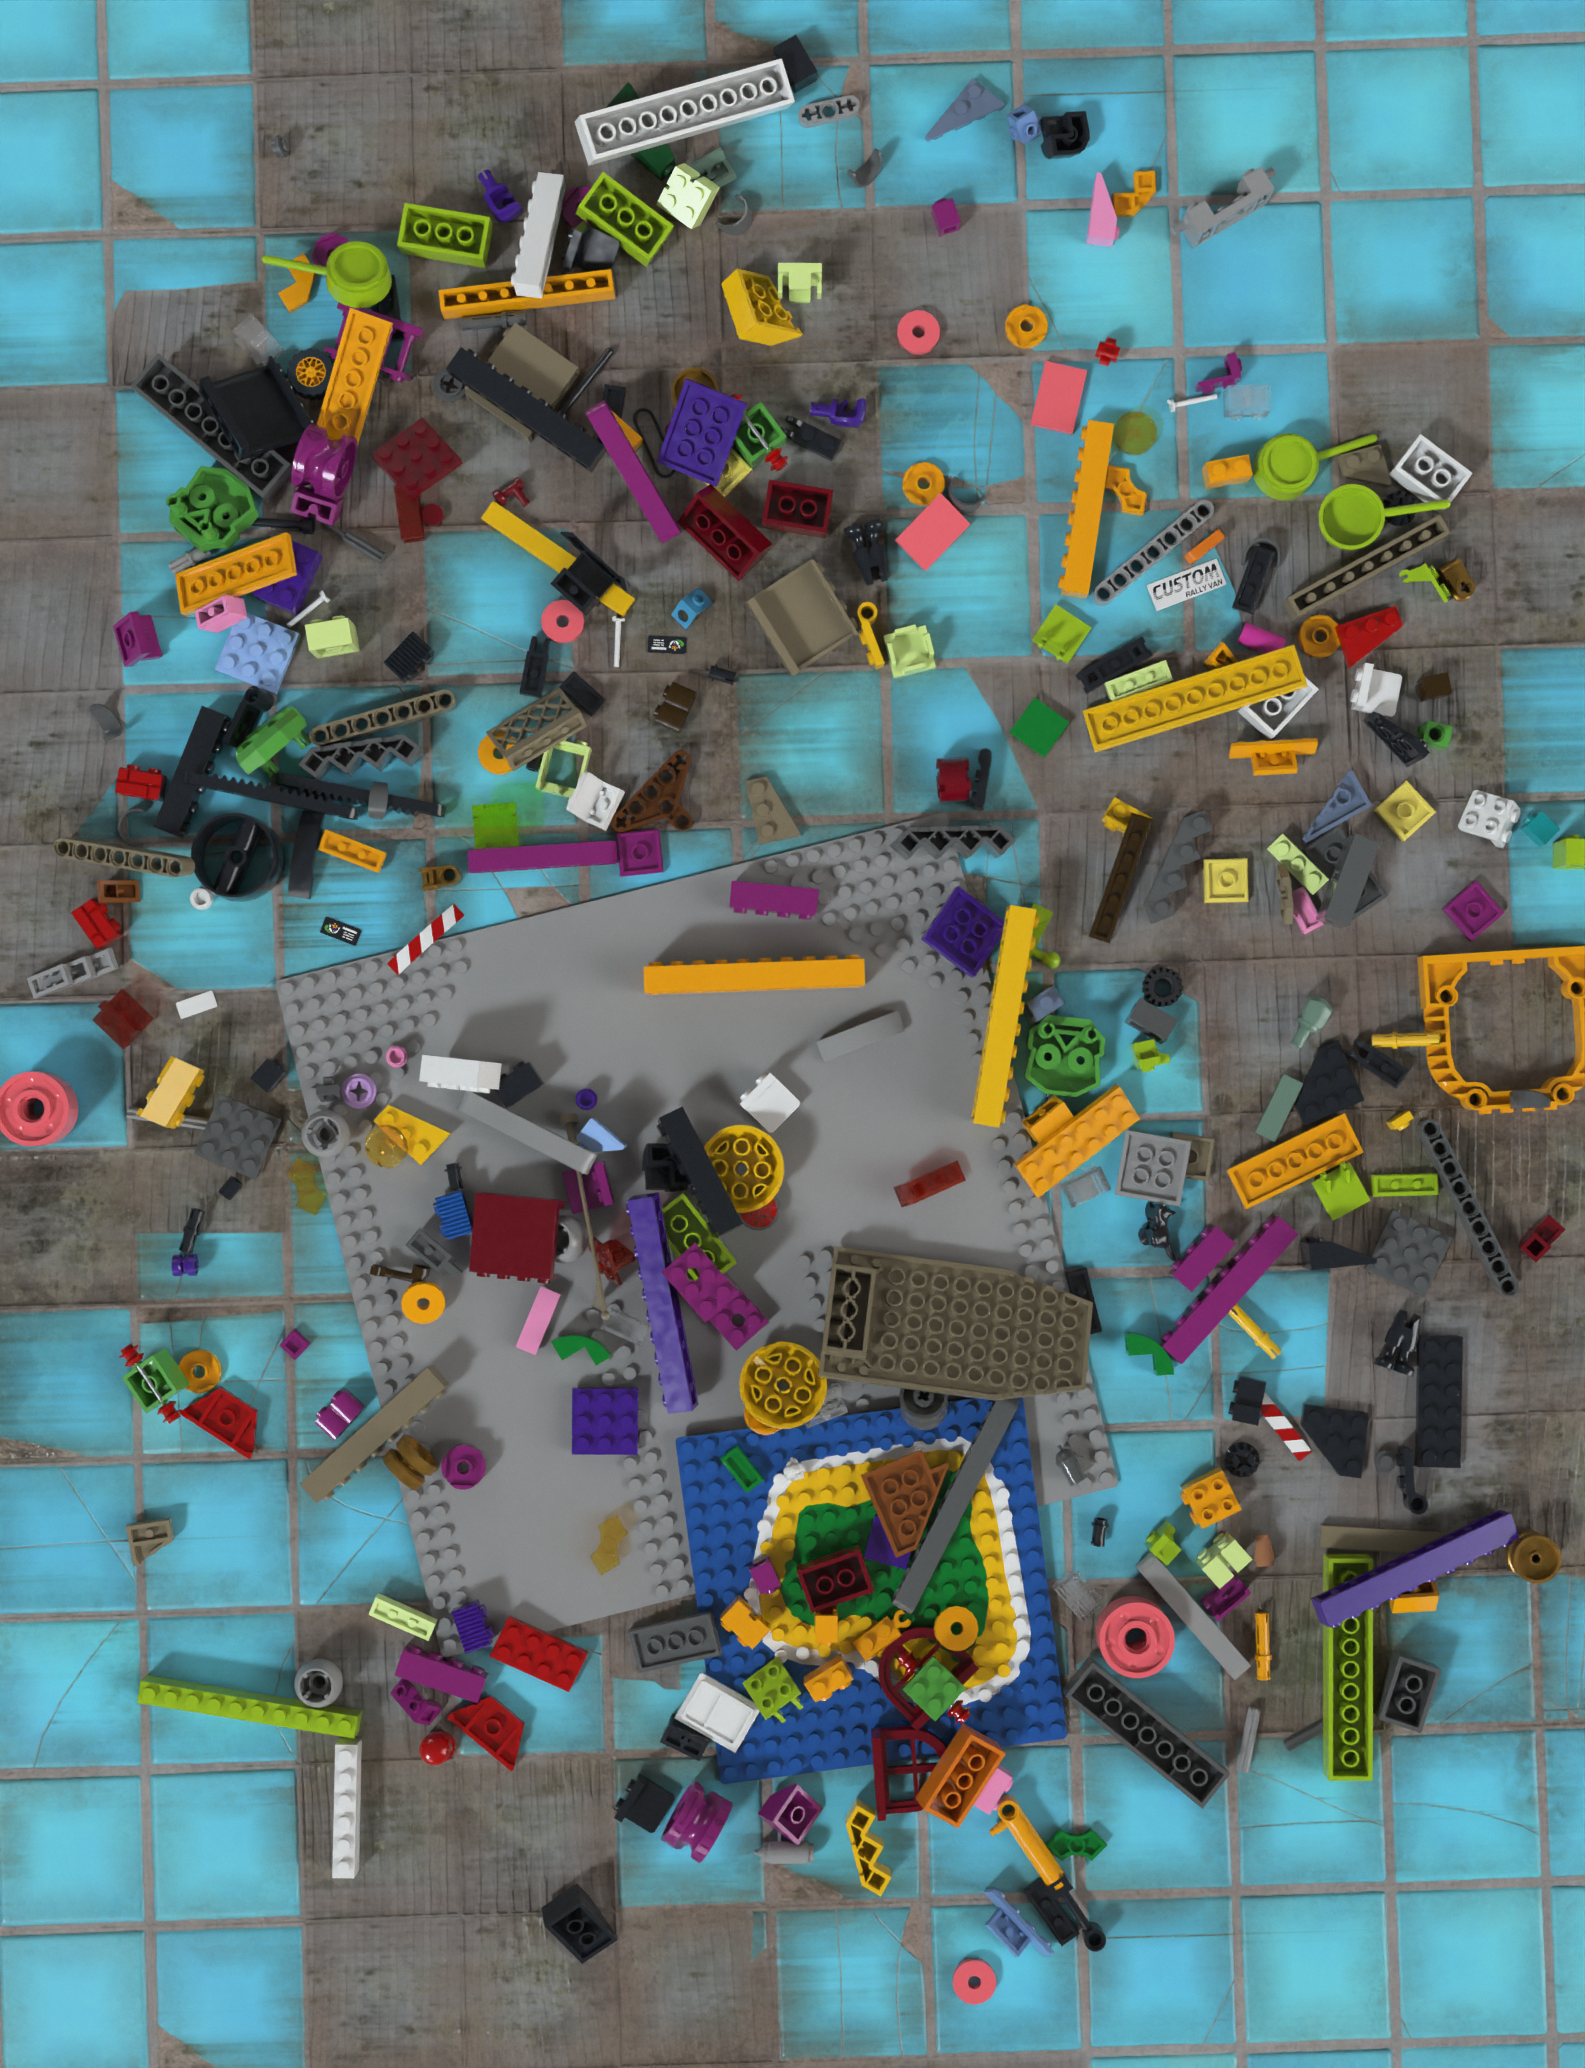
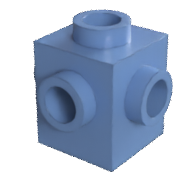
(1024, 124)

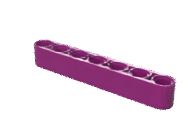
(633, 471)
(542, 857)

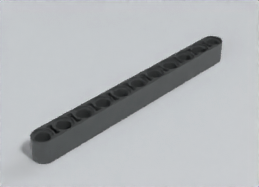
(954, 1504)

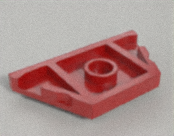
(226, 1419)
(492, 1728)

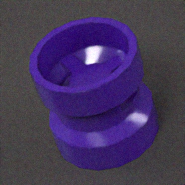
(185, 1265)

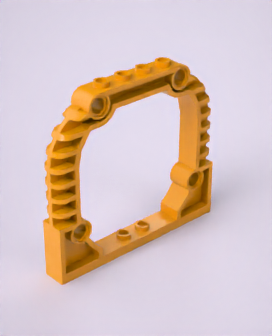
(1443, 972)

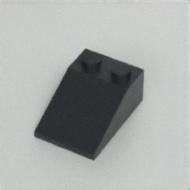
(1323, 1254)
(578, 1924)

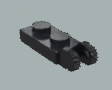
(812, 438)
(535, 669)
(982, 778)
(1379, 1064)

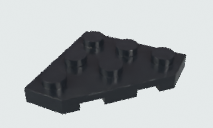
(1398, 740)
(1327, 1085)
(1338, 1436)

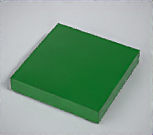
(1039, 727)

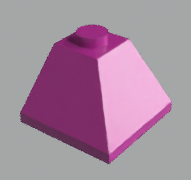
(790, 1812)

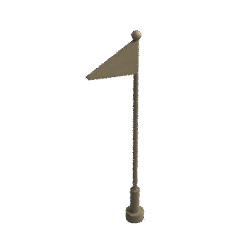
(569, 1121)

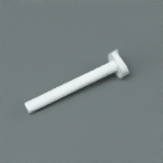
(1172, 405)
(323, 597)
(617, 639)

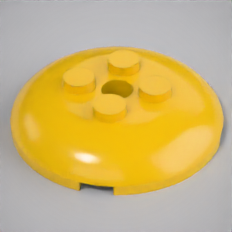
(761, 1156)
(786, 1364)

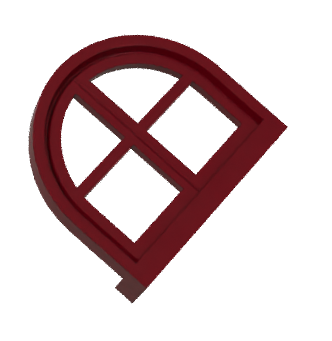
(962, 1671)
(882, 1770)

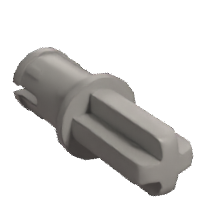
(188, 559)

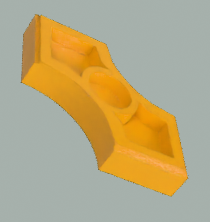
(1130, 497)

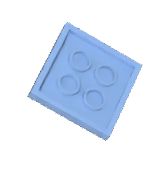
(258, 653)

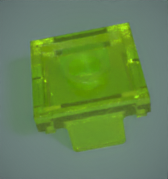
(496, 825)

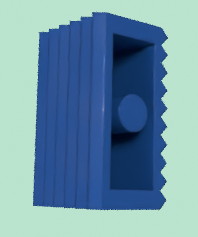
(453, 1214)

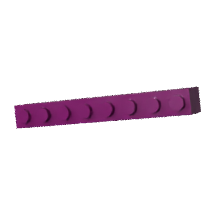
(1228, 1289)

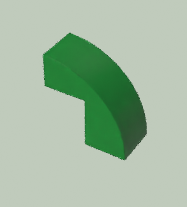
(571, 1343)
(1142, 1345)

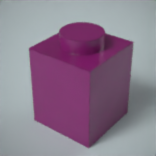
(945, 216)
(765, 1576)

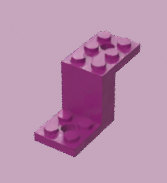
(715, 1296)

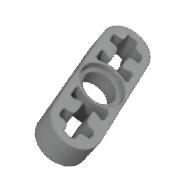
(845, 113)

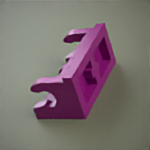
(1223, 1600)

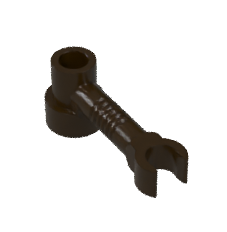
(418, 1273)

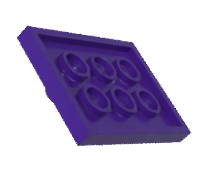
(702, 432)

